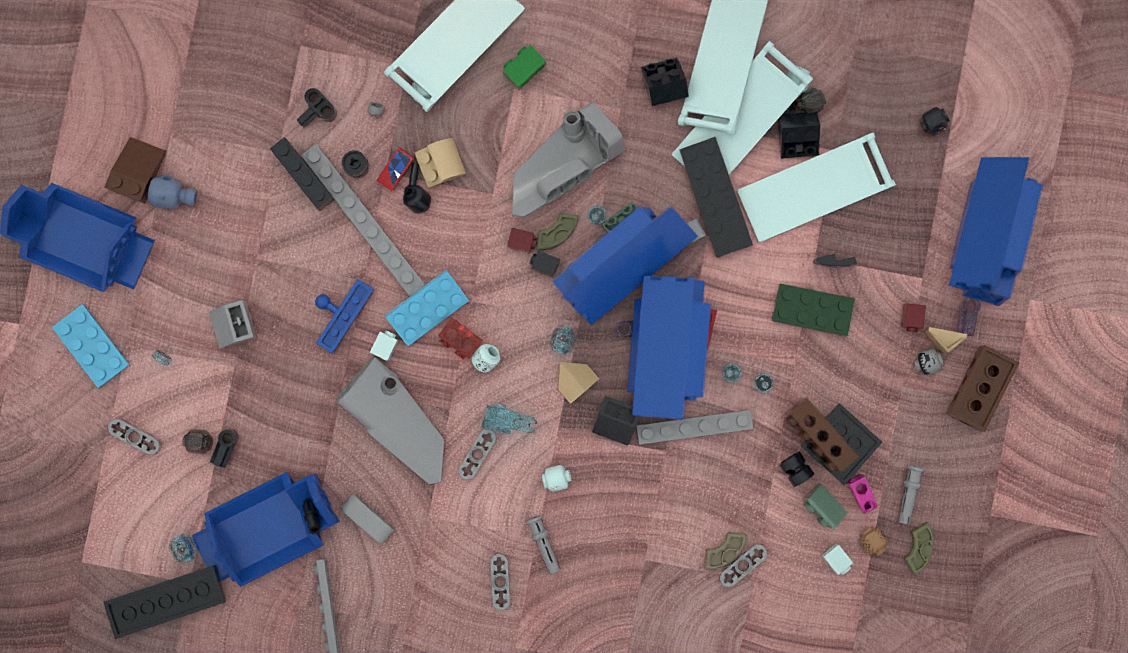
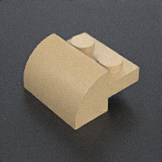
(440, 162)

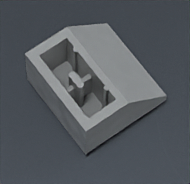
(232, 324)

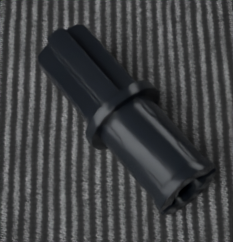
(311, 517)

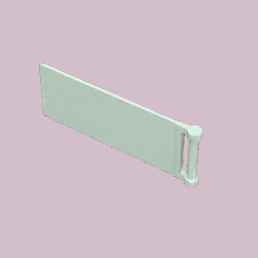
(452, 46)
(723, 63)
(763, 102)
(813, 188)

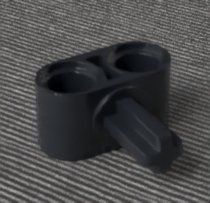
(316, 108)

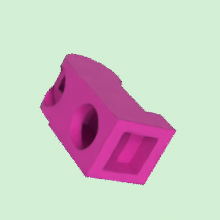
(862, 493)

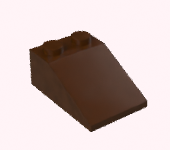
(135, 170)

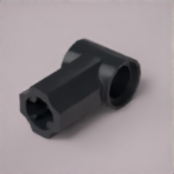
(223, 449)

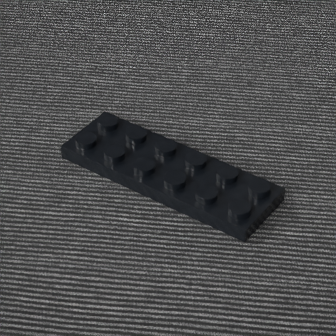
(716, 197)
(164, 602)

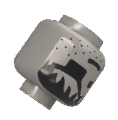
(929, 361)

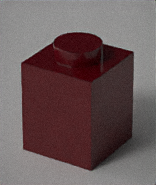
(521, 240)
(913, 317)

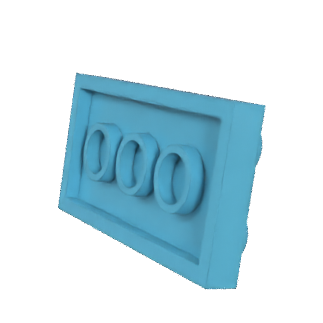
(426, 308)
(91, 346)

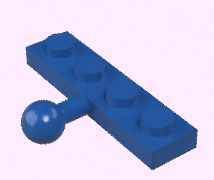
(343, 315)

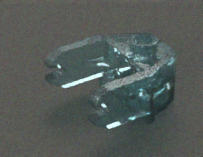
(503, 420)

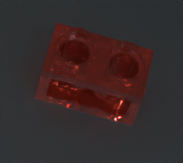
(462, 335)

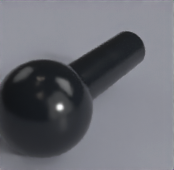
(413, 175)

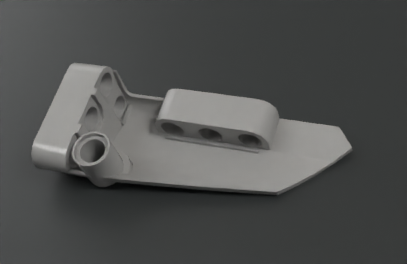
(566, 159)
(394, 419)

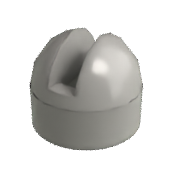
(376, 109)

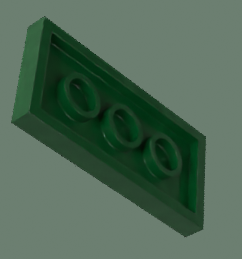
(813, 309)

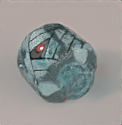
(563, 340)
(183, 548)

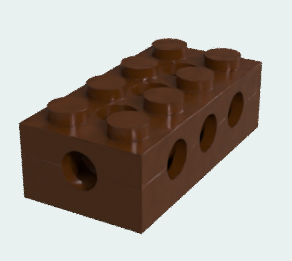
(994, 388)
(844, 453)

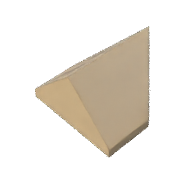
(943, 339)
(575, 379)

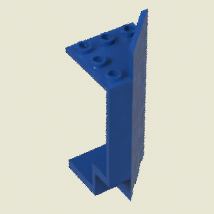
(995, 229)
(75, 236)
(622, 259)
(668, 346)
(263, 528)

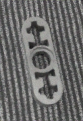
(124, 425)
(474, 469)
(750, 551)
(493, 576)

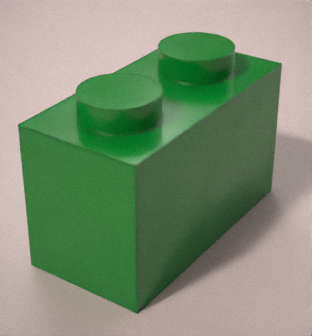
(524, 66)

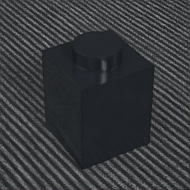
(544, 263)

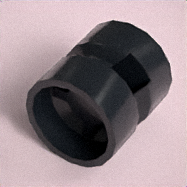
(355, 164)
(796, 469)

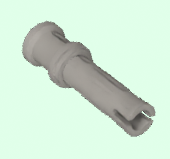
(911, 485)
(540, 535)

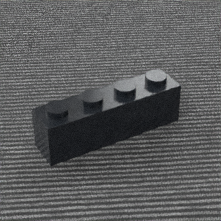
(302, 174)

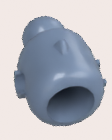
(169, 193)

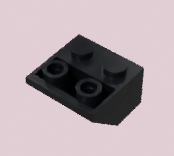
(665, 81)
(799, 135)
(616, 421)

